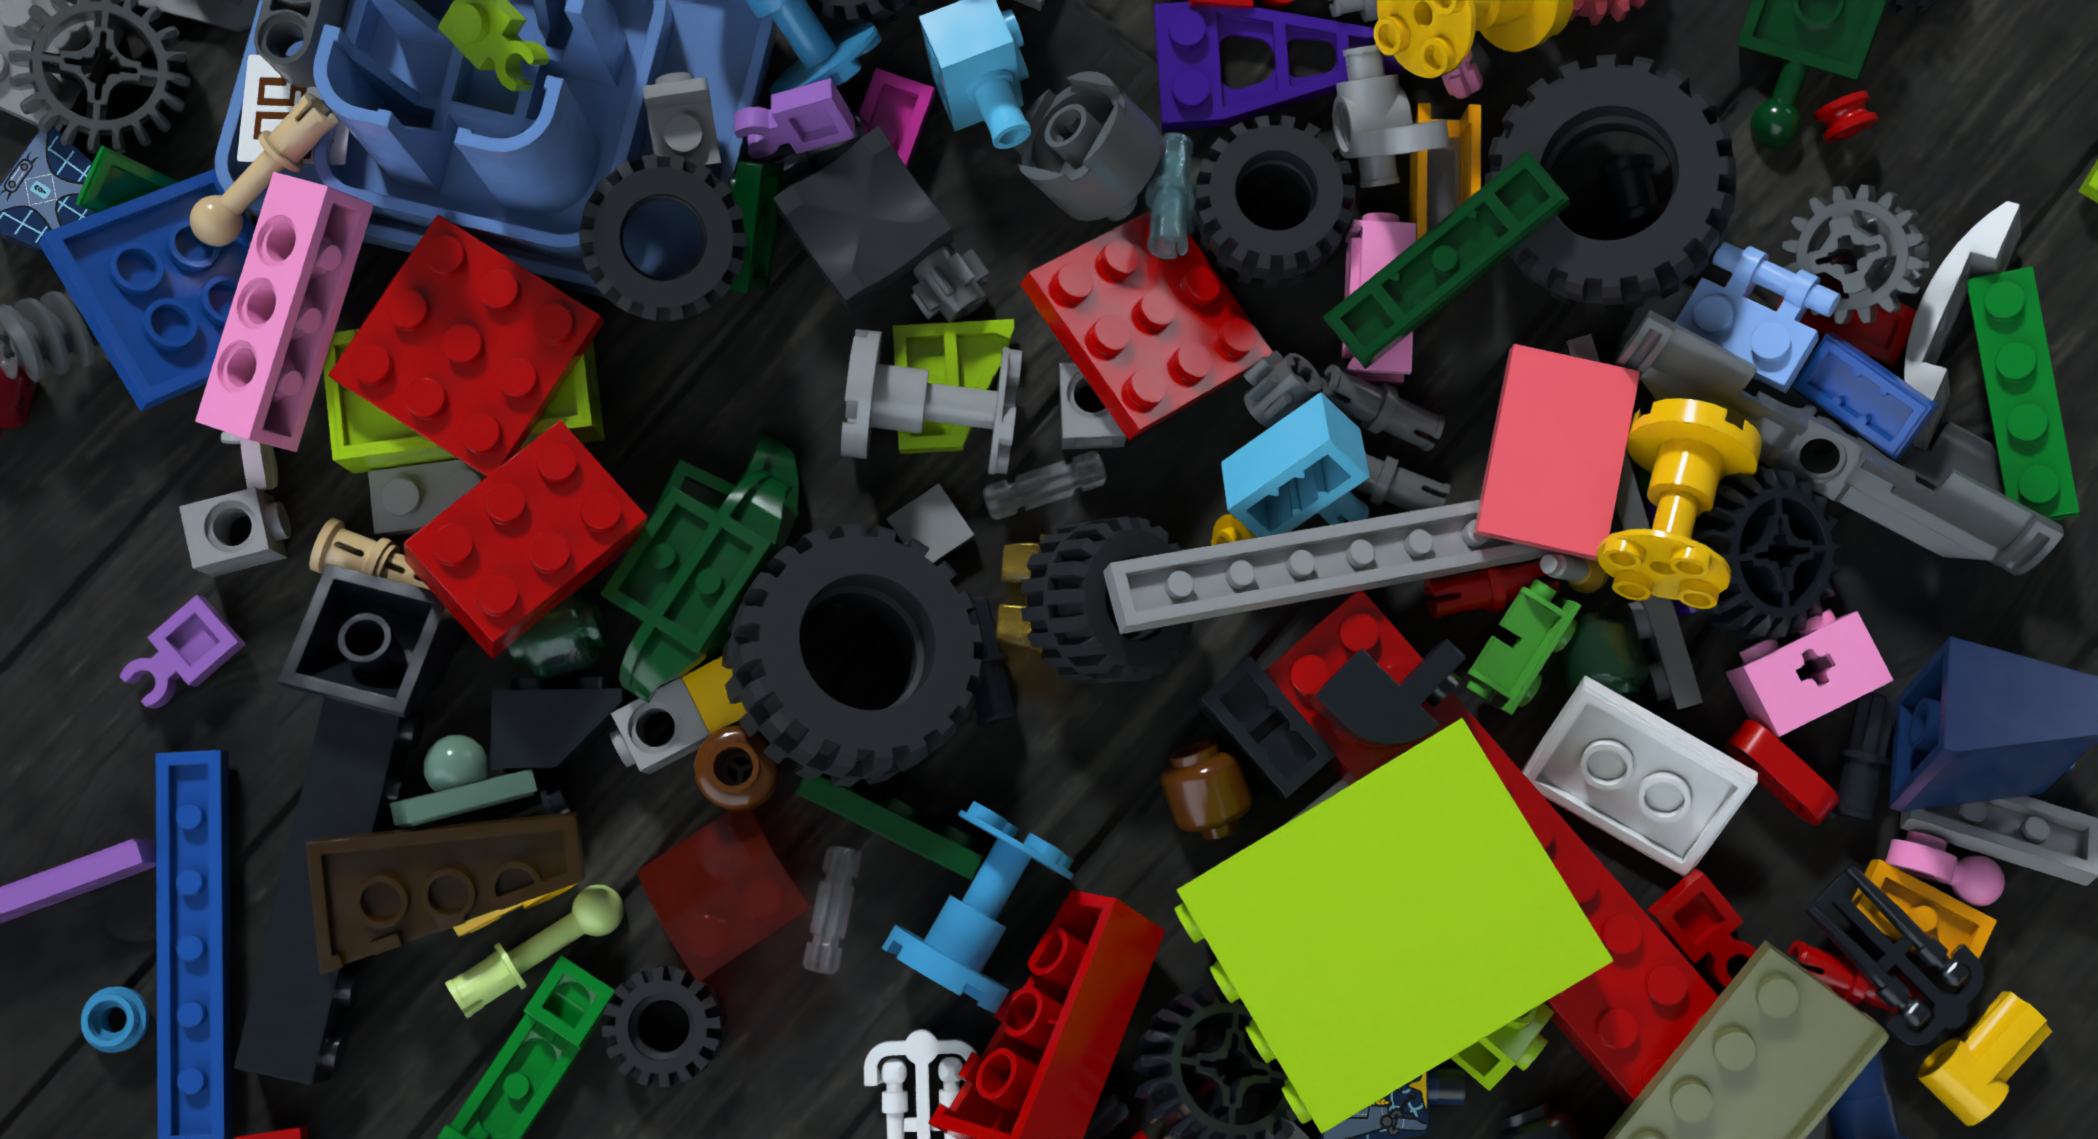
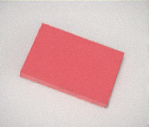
(1556, 452)

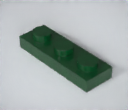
(896, 822)

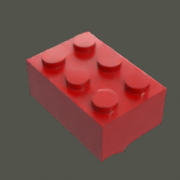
(525, 538)

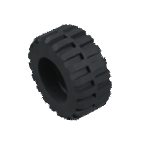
(1648, 105)
(916, 606)

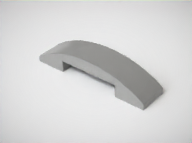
(1979, 253)

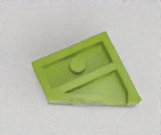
(955, 355)

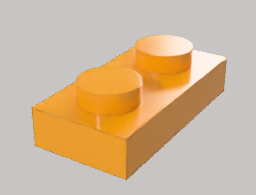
(1928, 907)

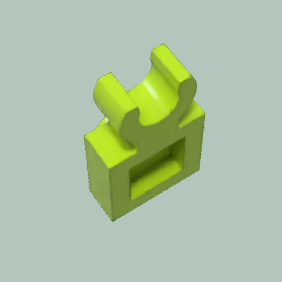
(490, 40)

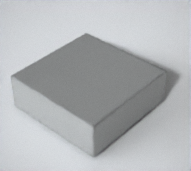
(934, 523)

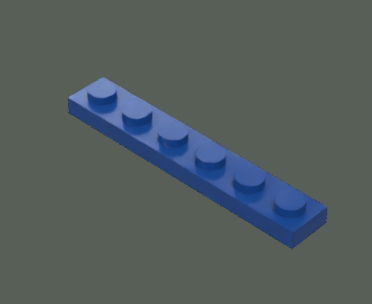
(193, 945)

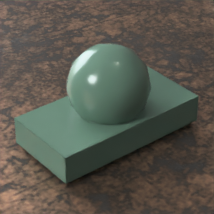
(458, 773)

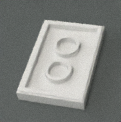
(1638, 777)

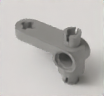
(1376, 119)

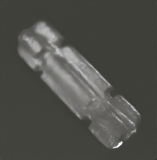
(1044, 485)
(832, 910)

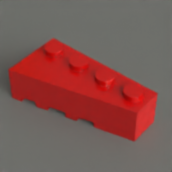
(1059, 1029)

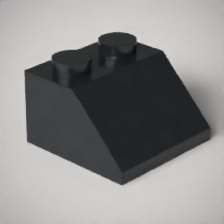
(372, 643)

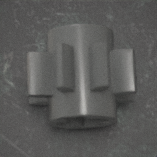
(950, 284)
(1279, 386)

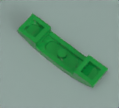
(534, 1057)

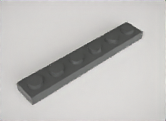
(1655, 618)

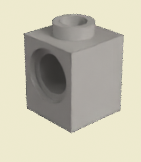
(1080, 427)
(209, 524)
(631, 719)

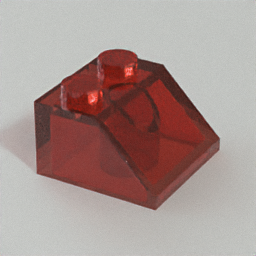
(723, 892)

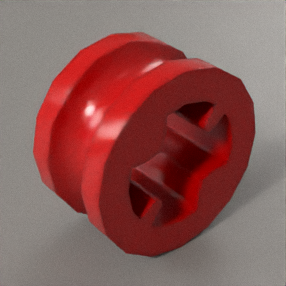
(1846, 117)

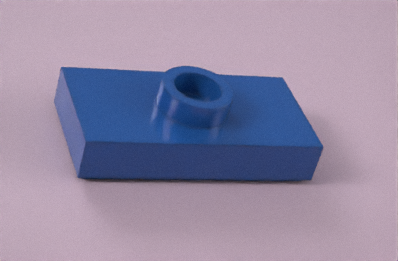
(1864, 395)

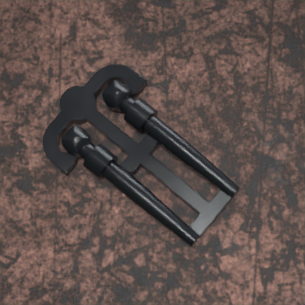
(1944, 1009)

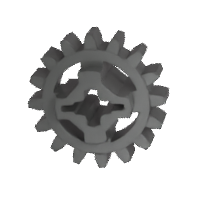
(1851, 228)

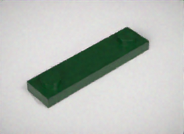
(1447, 259)

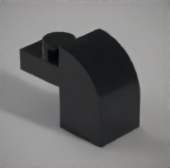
(1377, 710)

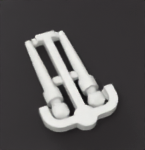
(921, 1049)

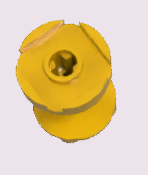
(1438, 34)
(1687, 453)

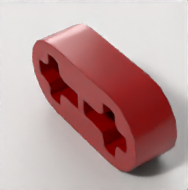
(1782, 772)

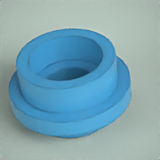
(96, 1019)

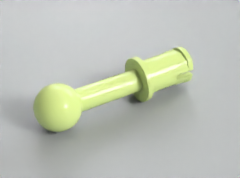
(594, 912)

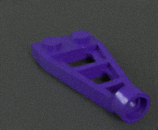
(1190, 62)

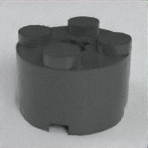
(1090, 148)

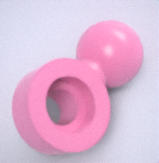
(1973, 879)

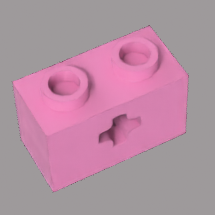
(1843, 663)

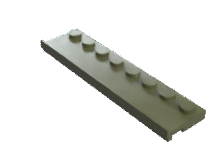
(1758, 1060)

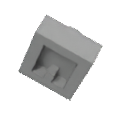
(682, 119)

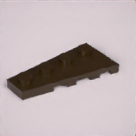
(416, 881)

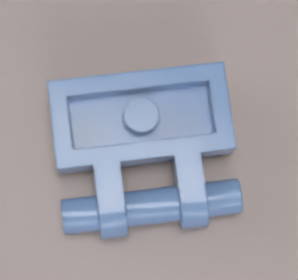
(1750, 330)

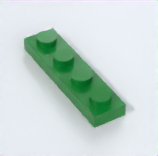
(2022, 393)

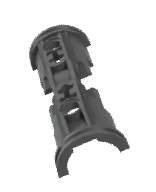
(1935, 497)

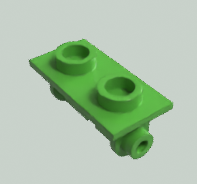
(1540, 630)

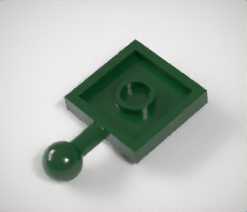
(1806, 35)

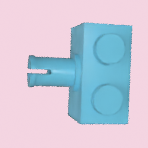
(978, 67)
(1297, 471)

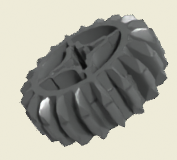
(69, 65)

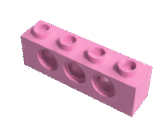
(284, 312)

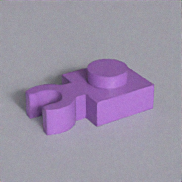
(800, 116)
(189, 647)

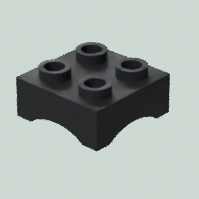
(863, 219)

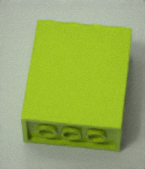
(1390, 927)

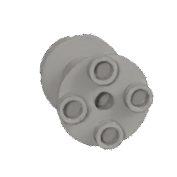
(903, 399)

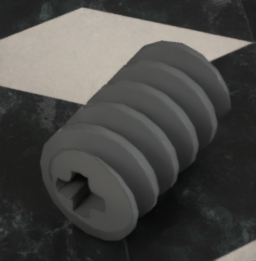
(44, 332)

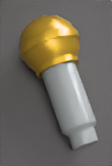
(1581, 573)

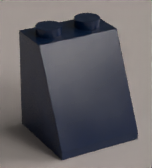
(1988, 727)

